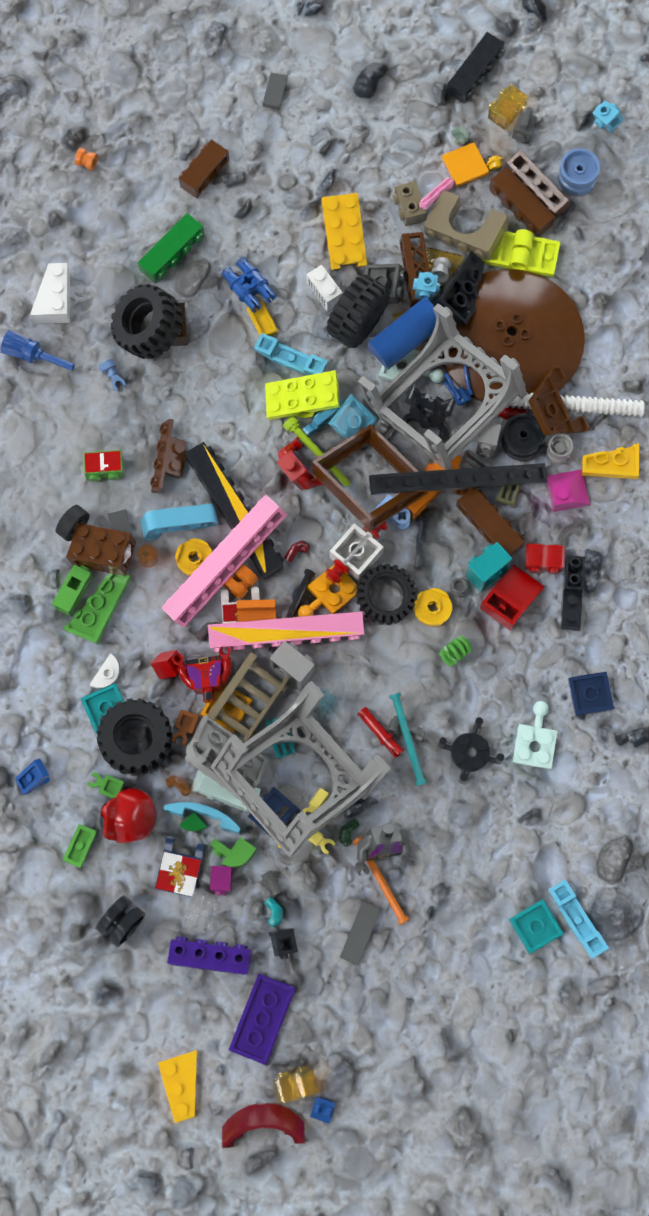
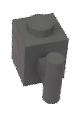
(524, 126)

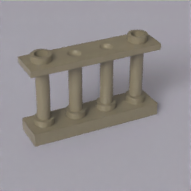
(240, 681)

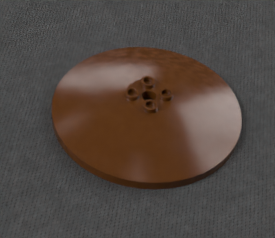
(545, 324)

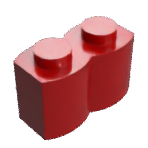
(544, 558)

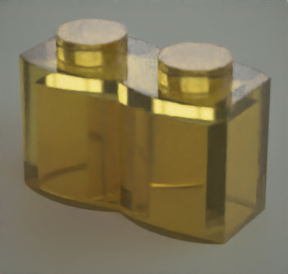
(295, 1085)

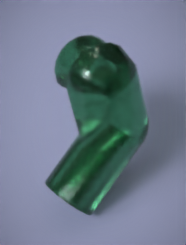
(345, 832)

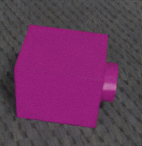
(221, 880)

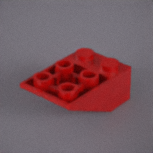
(511, 597)

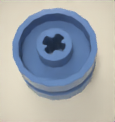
(578, 172)

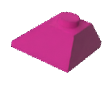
(567, 490)

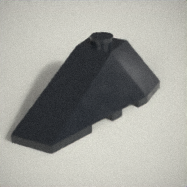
(461, 289)

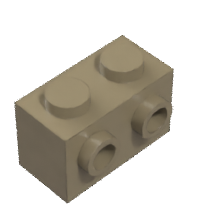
(408, 199)

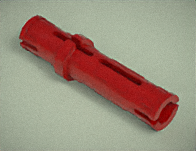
(380, 732)

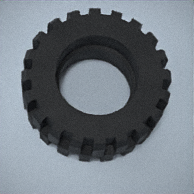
(132, 311)
(358, 311)
(116, 718)

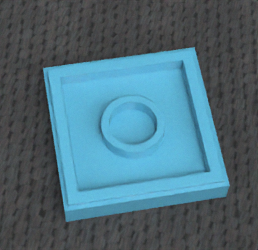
(352, 417)

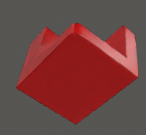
(164, 666)

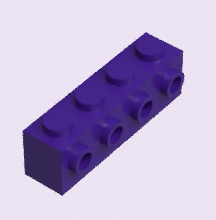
(209, 957)

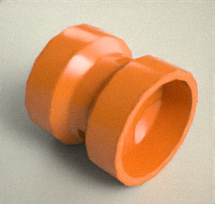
(87, 159)

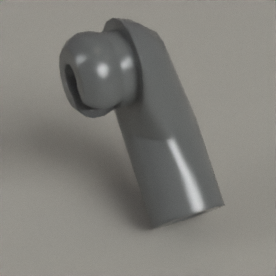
(203, 632)

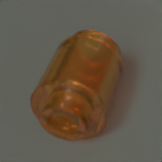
(147, 561)

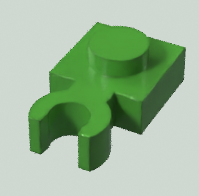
(108, 786)

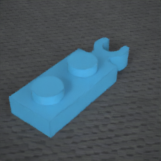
(320, 420)

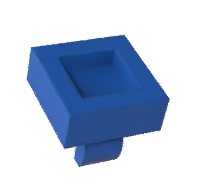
(322, 1110)

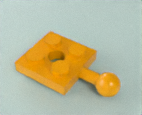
(331, 601)

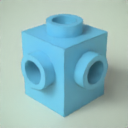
(607, 116)
(426, 286)

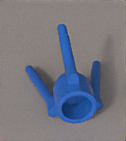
(460, 395)

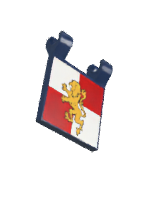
(179, 871)

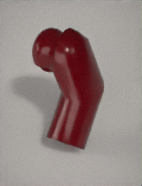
(295, 548)

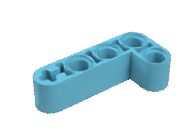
(178, 519)

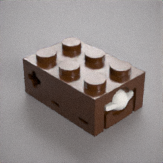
(101, 549)

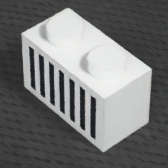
(324, 287)

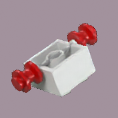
(355, 552)

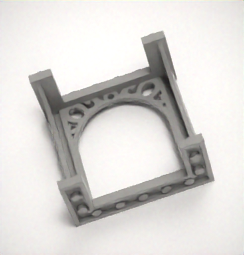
(442, 340)
(237, 754)

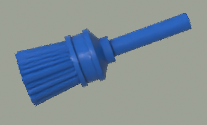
(29, 350)

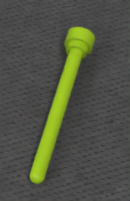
(293, 426)

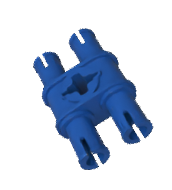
(248, 284)

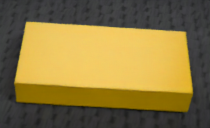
(262, 320)

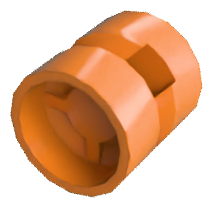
(240, 581)

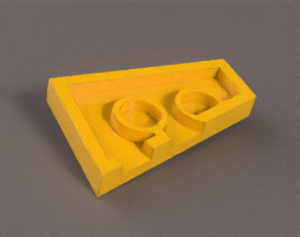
(613, 464)
(180, 1084)

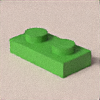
(80, 846)

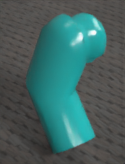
(276, 912)

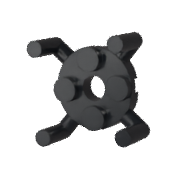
(440, 408)
(470, 740)

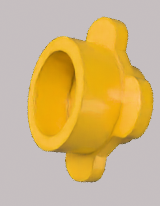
(495, 162)

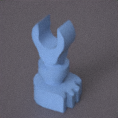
(109, 367)

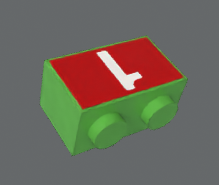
(103, 465)

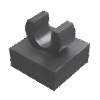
(384, 429)

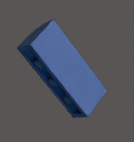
(404, 334)

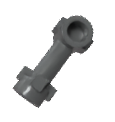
(394, 728)

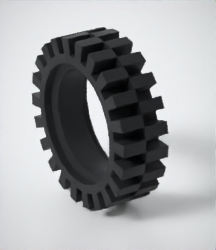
(398, 576)

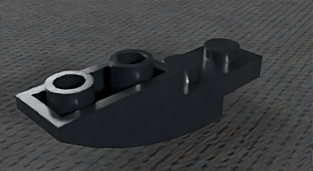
(572, 592)

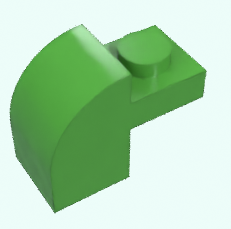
(236, 857)

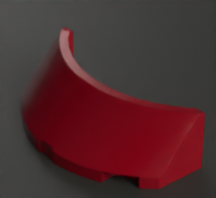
(262, 1116)

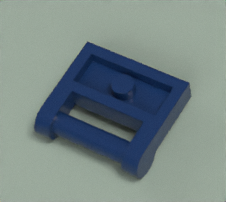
(276, 802)

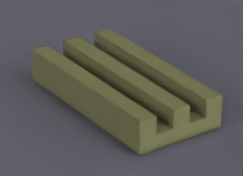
(505, 501)

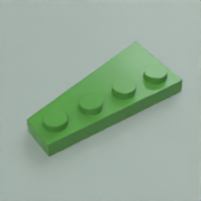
(97, 612)

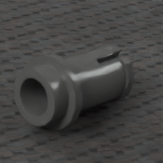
(271, 883)

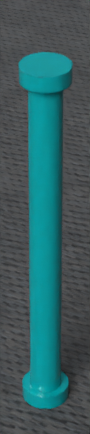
(408, 739)

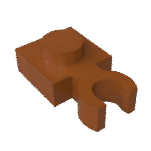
(185, 724)

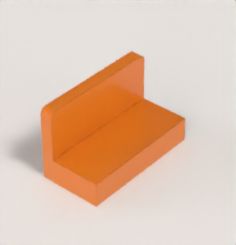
(256, 610)

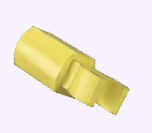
(318, 800)
(318, 839)

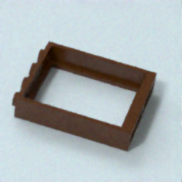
(351, 445)

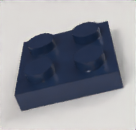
(590, 694)

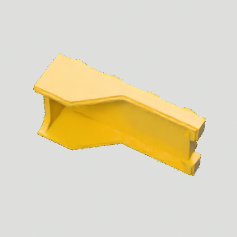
(344, 230)

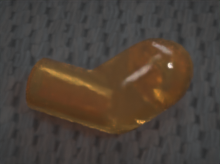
(180, 785)

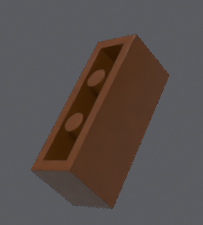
(203, 168)

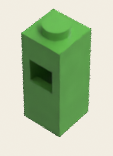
(73, 590)

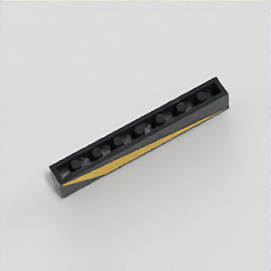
(231, 504)

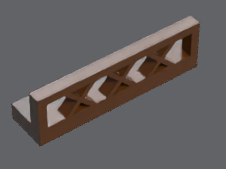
(409, 263)

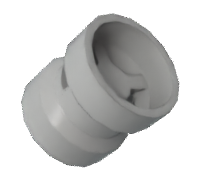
(442, 267)

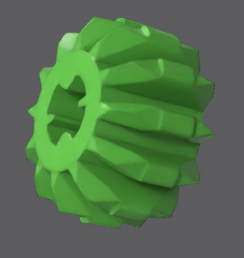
(456, 650)

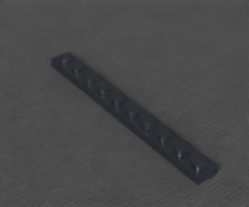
(457, 479)

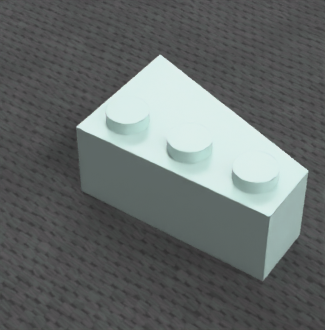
(211, 789)

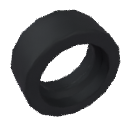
(68, 522)

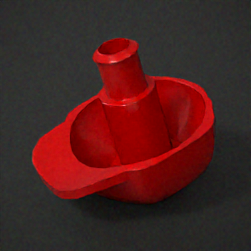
(129, 816)

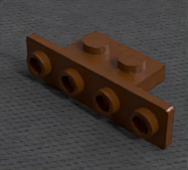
(169, 457)

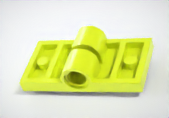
(526, 253)
(302, 395)

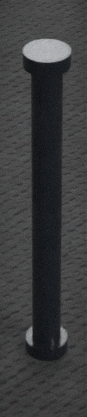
(309, 574)

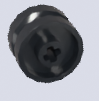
(522, 437)
(120, 921)

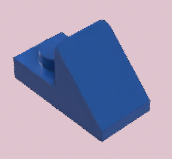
(32, 777)

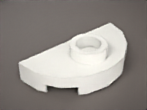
(107, 674)

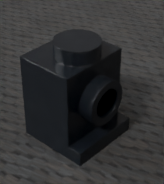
(288, 937)

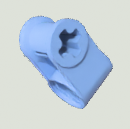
(403, 524)

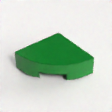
(193, 823)

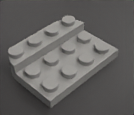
(206, 746)

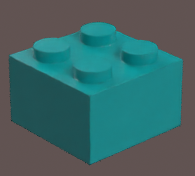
(488, 567)

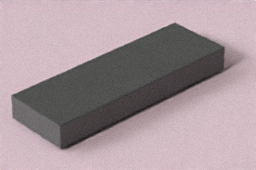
(360, 933)

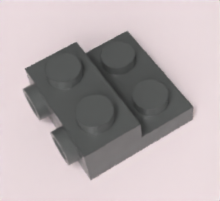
(390, 276)

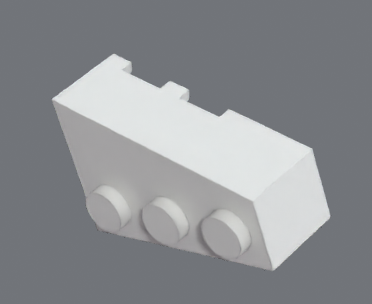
(53, 297)

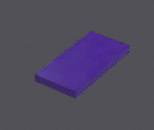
(262, 1019)

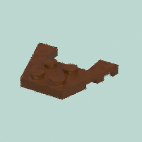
(550, 409)

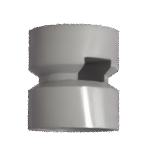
(559, 449)

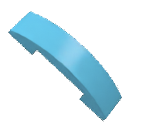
(289, 357)
(180, 808)
(577, 919)

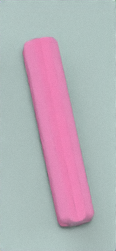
(433, 196)

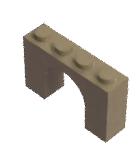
(481, 242)

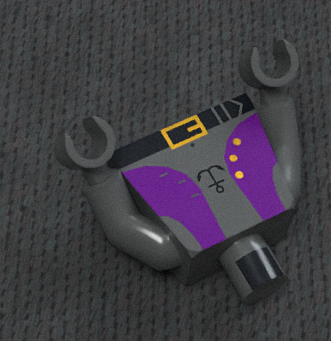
(382, 843)

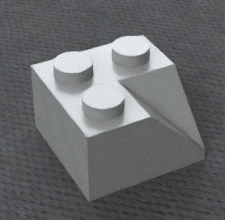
(293, 664)

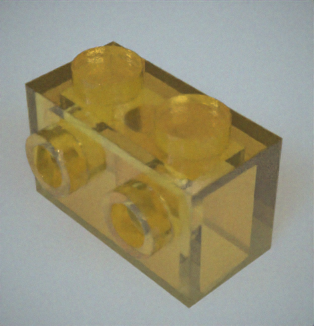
(507, 106)

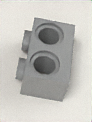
(488, 441)

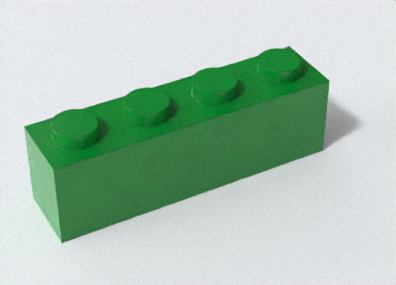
(171, 248)

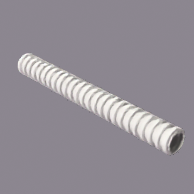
(591, 405)

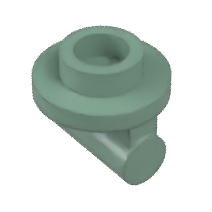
(460, 135)

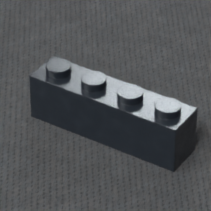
(475, 67)

